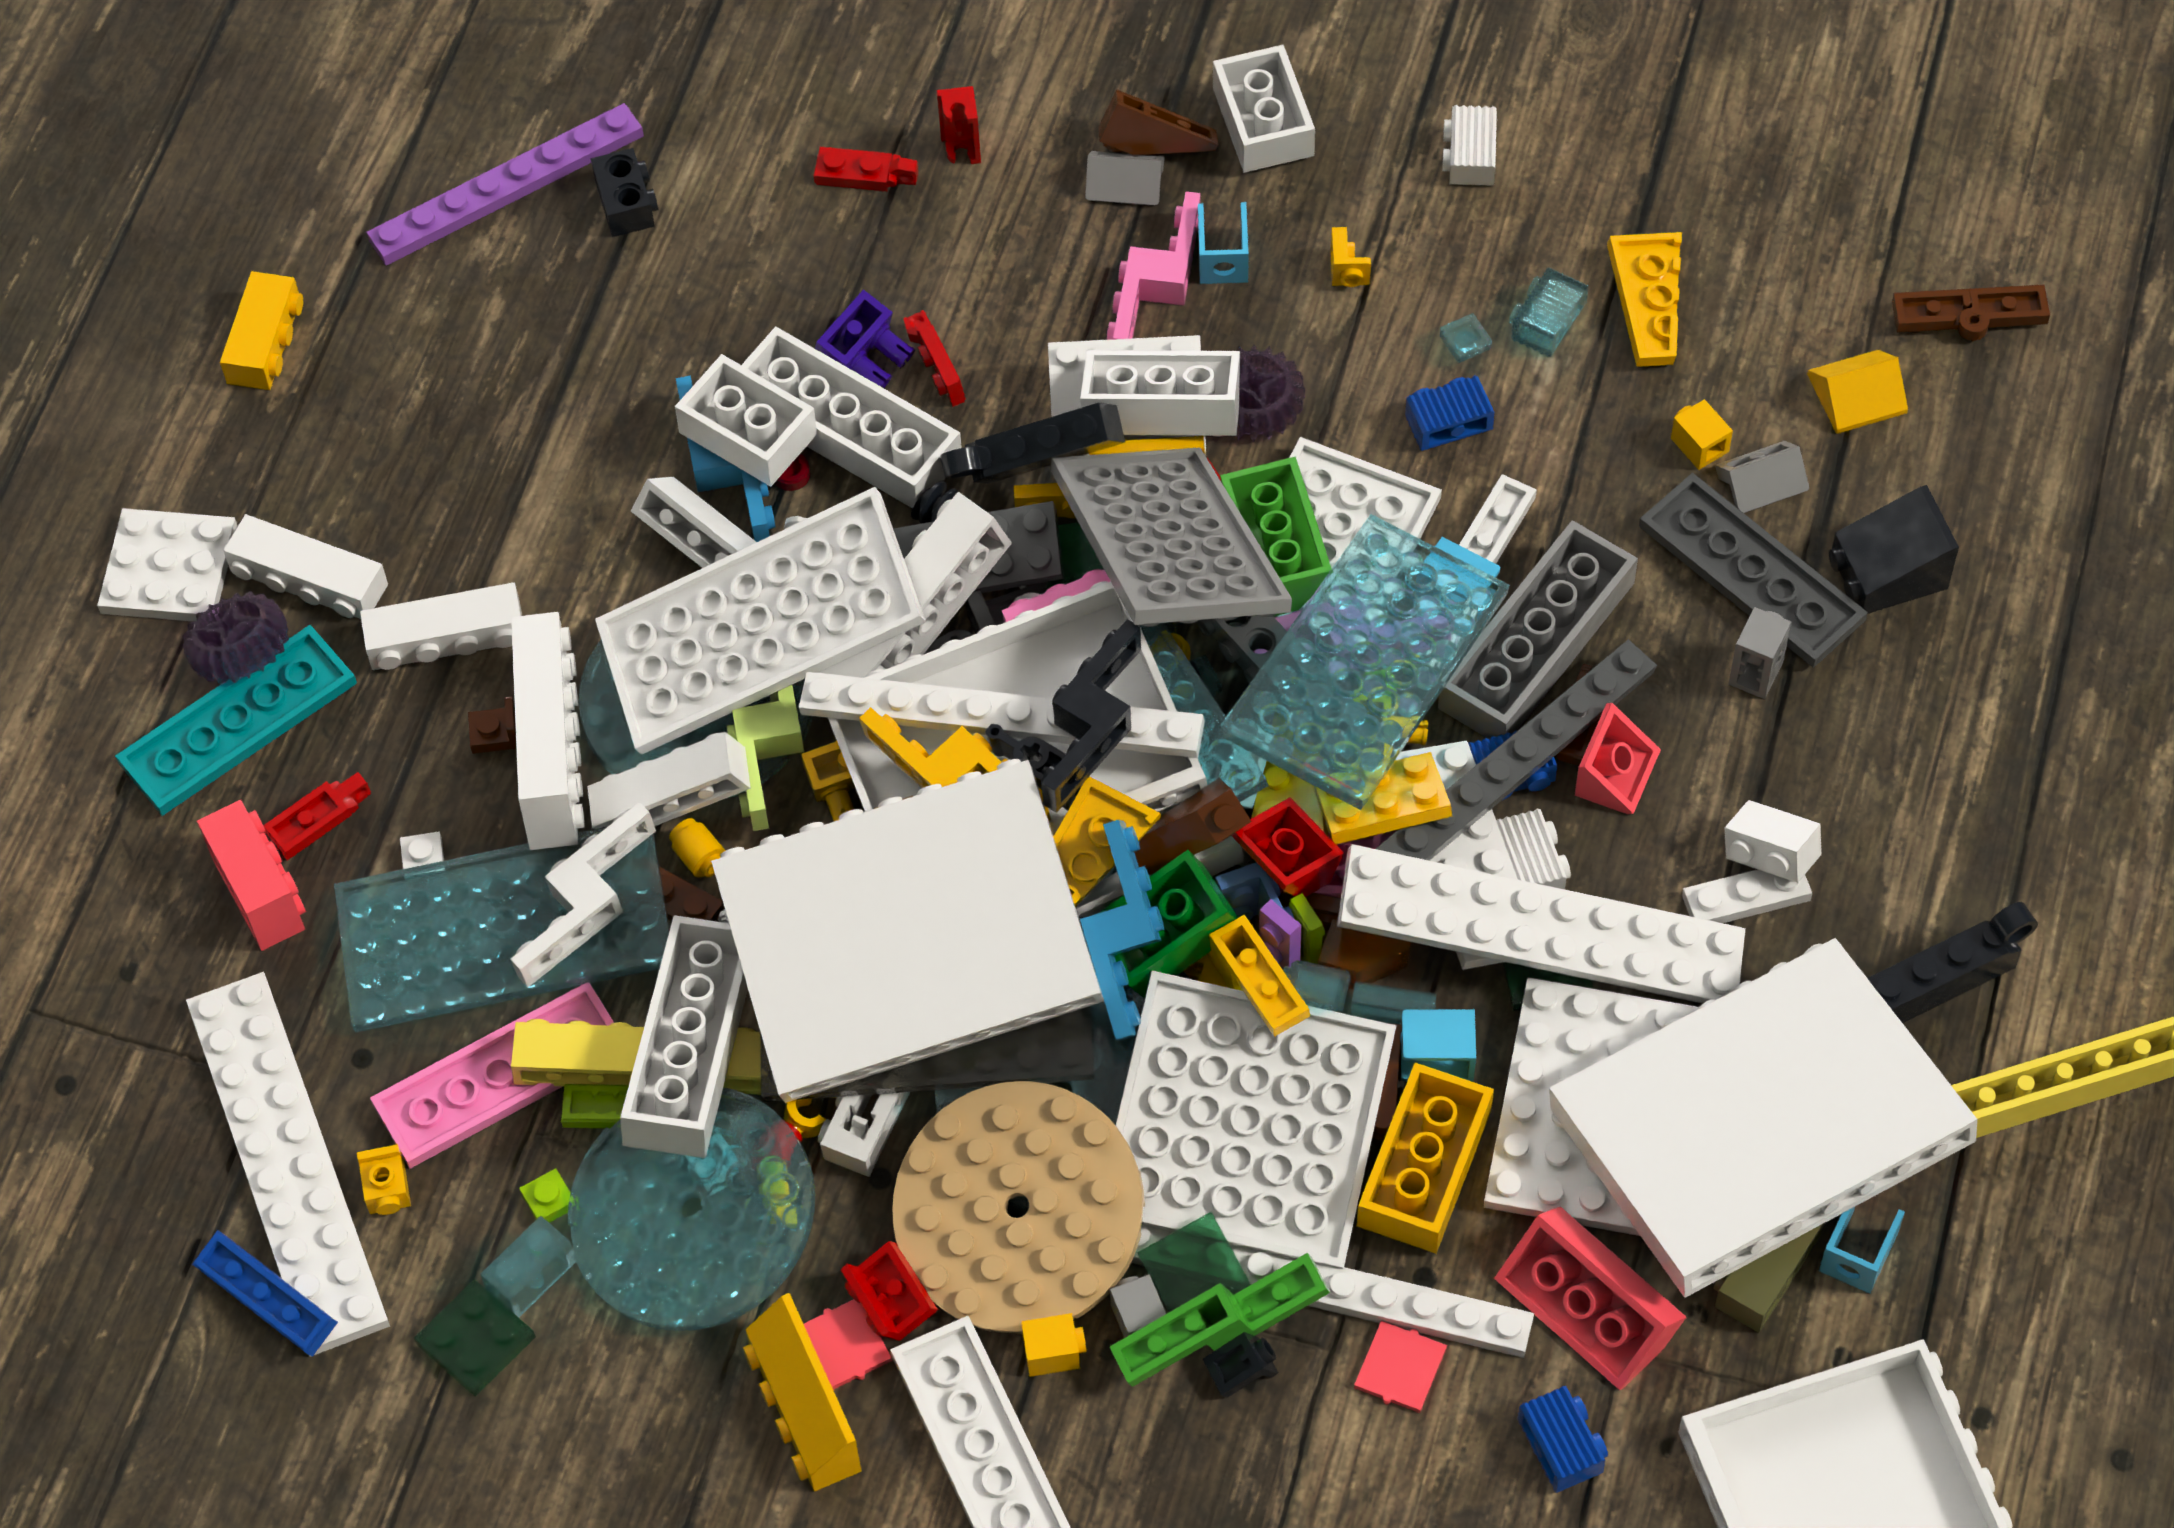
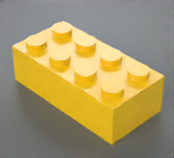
(1425, 1158)

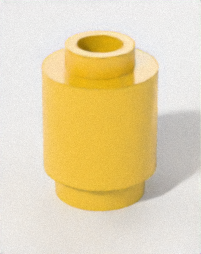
(695, 847)

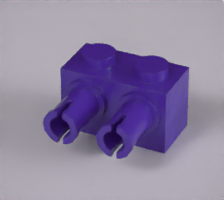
(861, 329)

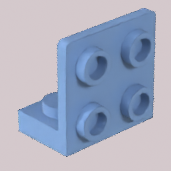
(1249, 890)

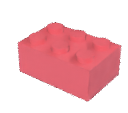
(253, 874)

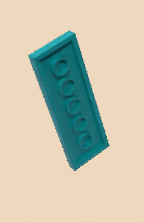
(235, 721)

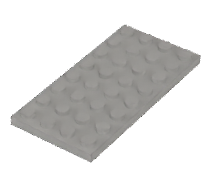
(1170, 536)

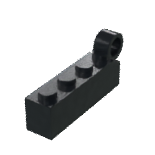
(1036, 444)
(1955, 964)

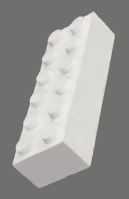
(857, 419)
(944, 570)
(546, 731)
(686, 1041)

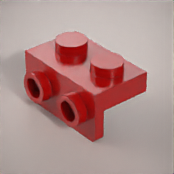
(889, 1292)

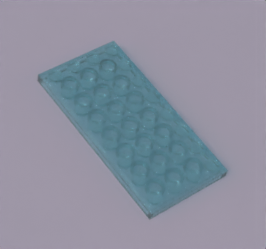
(1364, 661)
(447, 930)

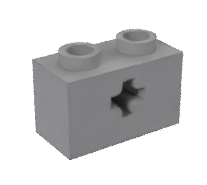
(1759, 652)

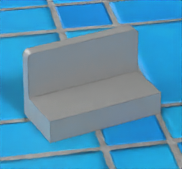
(1124, 177)
(1764, 475)

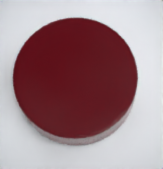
(795, 475)

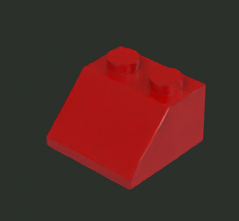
(1290, 848)

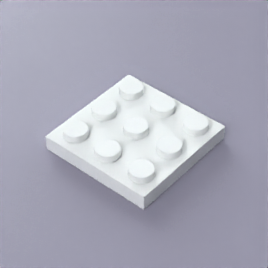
(166, 564)

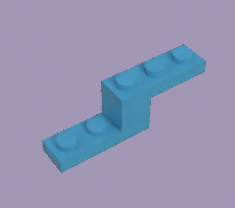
(715, 472)
(1122, 929)

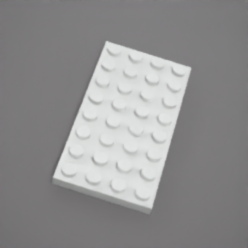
(759, 620)

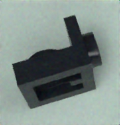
(1240, 1363)

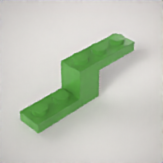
(1218, 1318)

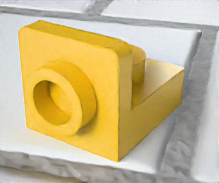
(1345, 267)

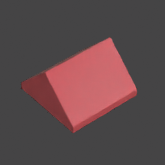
(1616, 763)

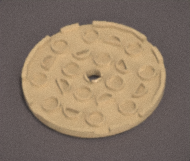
(1010, 1145)

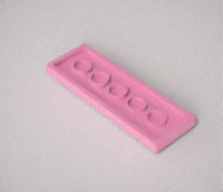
(473, 1084)

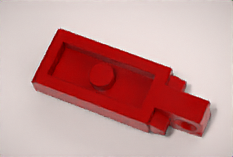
(863, 169)
(934, 354)
(316, 814)

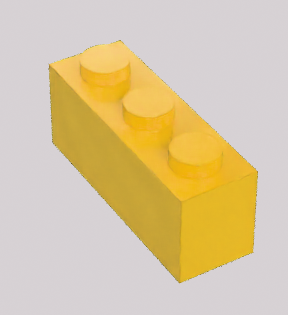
(261, 331)

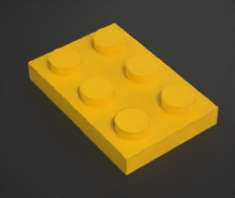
(1404, 798)

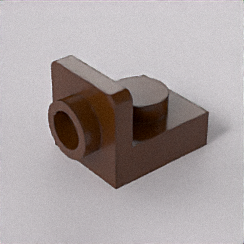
(493, 728)

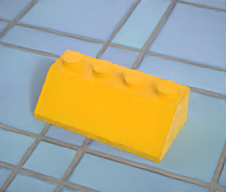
(802, 1396)

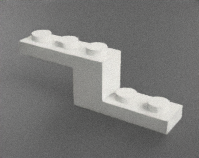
(583, 894)

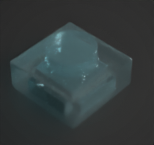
(1465, 338)

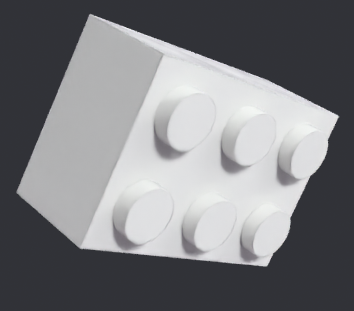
(1263, 108)
(746, 420)

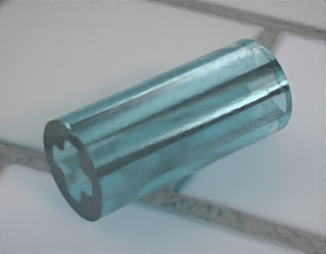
(1387, 1003)

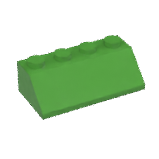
(1284, 524)

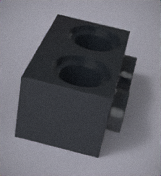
(623, 192)

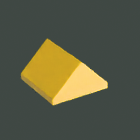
(1860, 390)

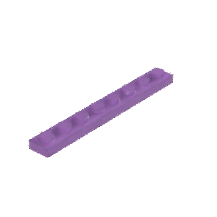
(504, 184)

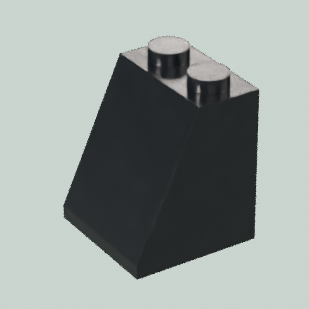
(1895, 553)

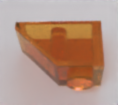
(1363, 954)

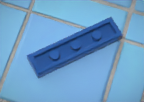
(265, 1293)

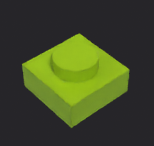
(547, 1196)

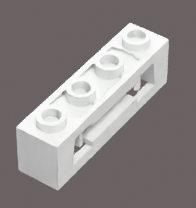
(851, 1147)

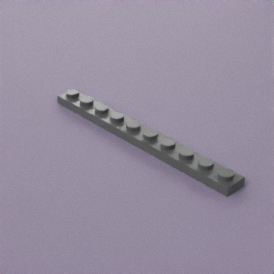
(1526, 751)

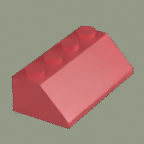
(1641, 1313)

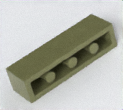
(1758, 1287)

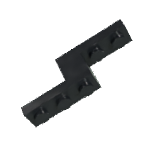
(1091, 715)

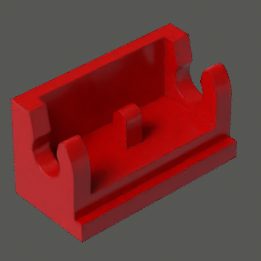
(959, 122)

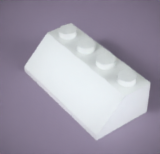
(1166, 390)

